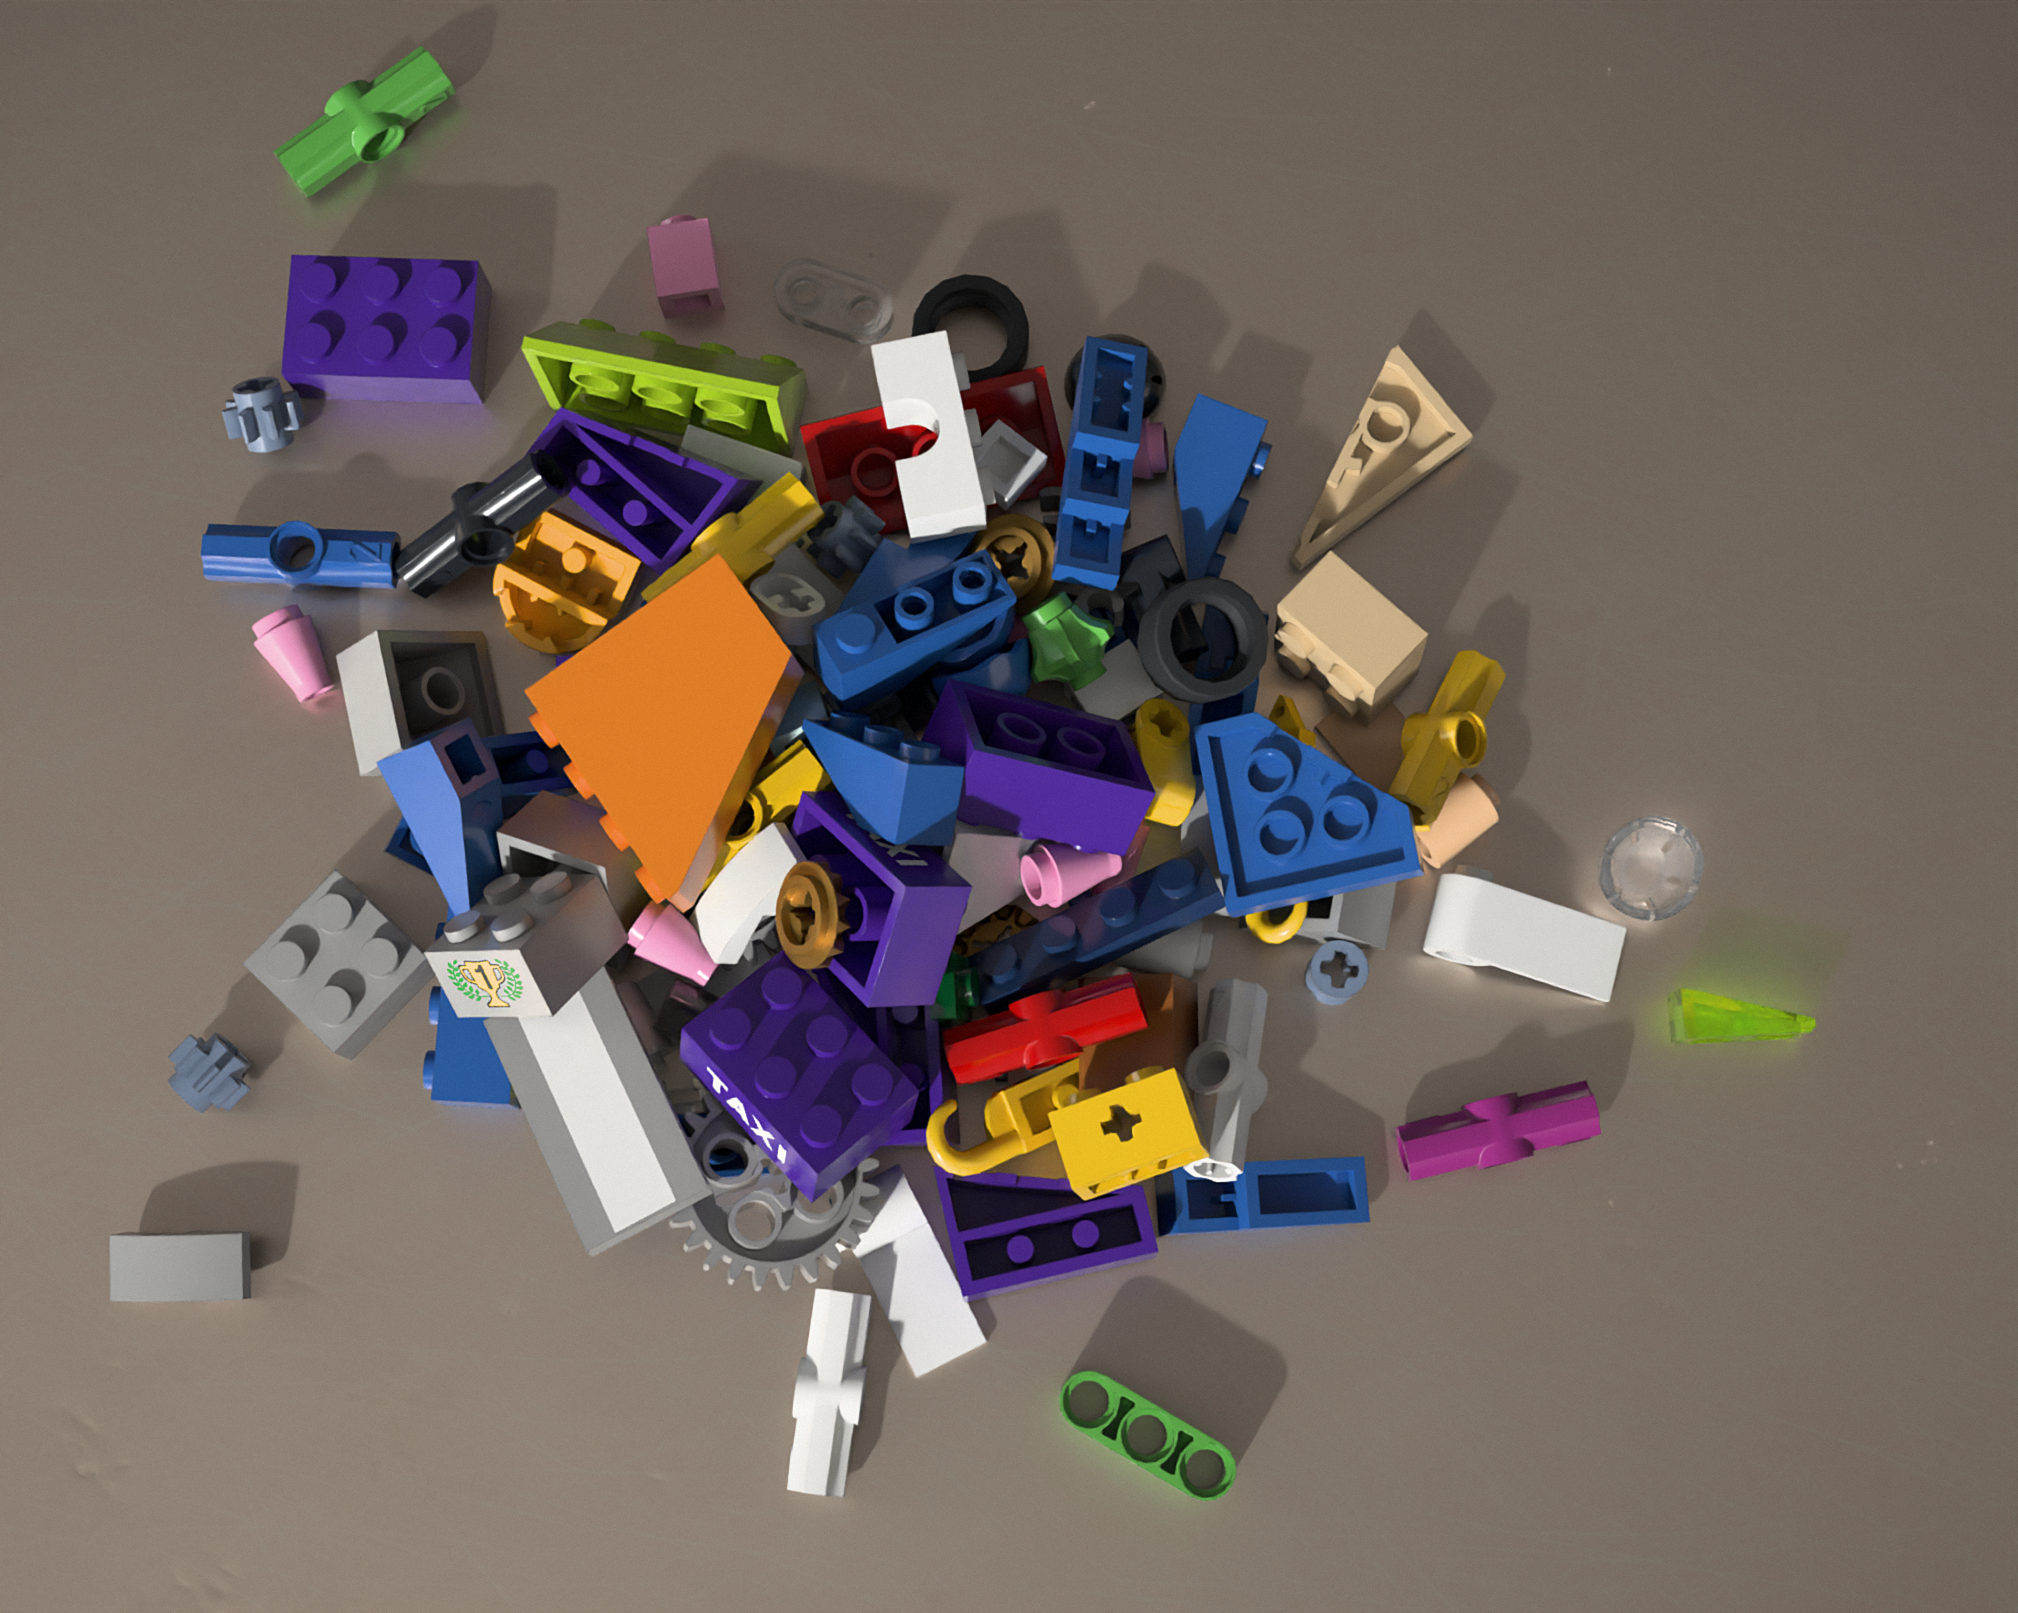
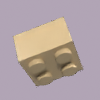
(1347, 640)

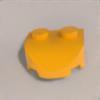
(565, 584)

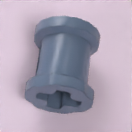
(1352, 962)

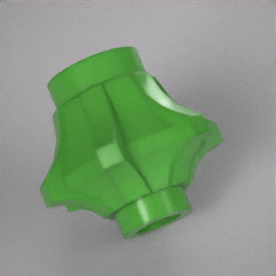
(1066, 642)

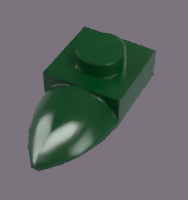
(957, 993)

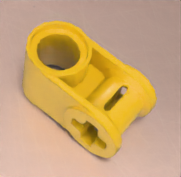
(1164, 749)

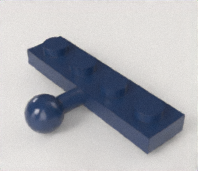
(1096, 930)

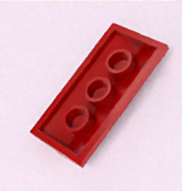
(858, 453)

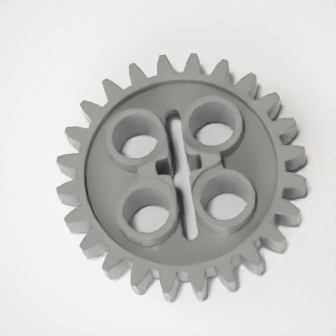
(795, 1235)

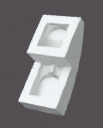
(745, 893)

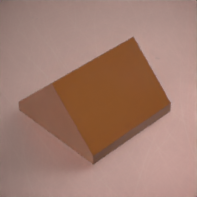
(1168, 1042)

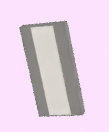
(600, 1115)

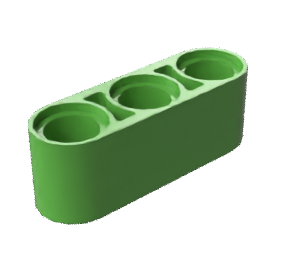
(1178, 1445)

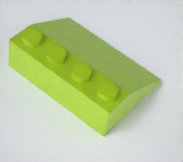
(669, 385)

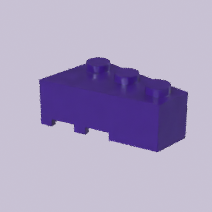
(1038, 1231)

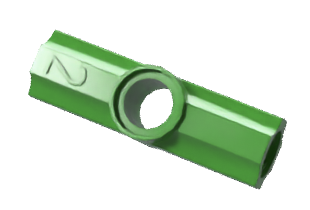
(364, 121)

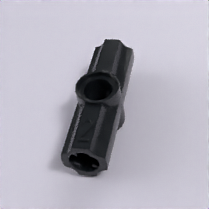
(482, 523)

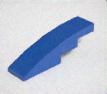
(1100, 463)

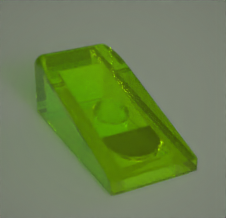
(1711, 1019)

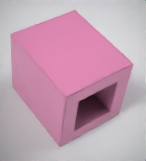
(685, 266)

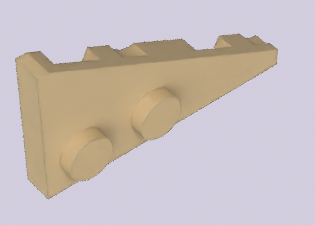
(1393, 446)

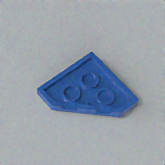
(1296, 820)

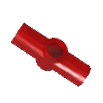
(1045, 1029)

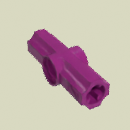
(1498, 1130)

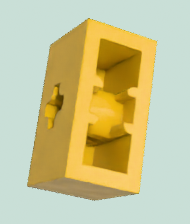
(1162, 1139)

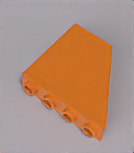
(672, 723)

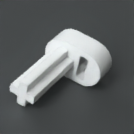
(788, 606)

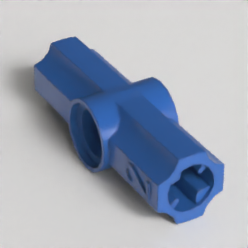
(265, 555)

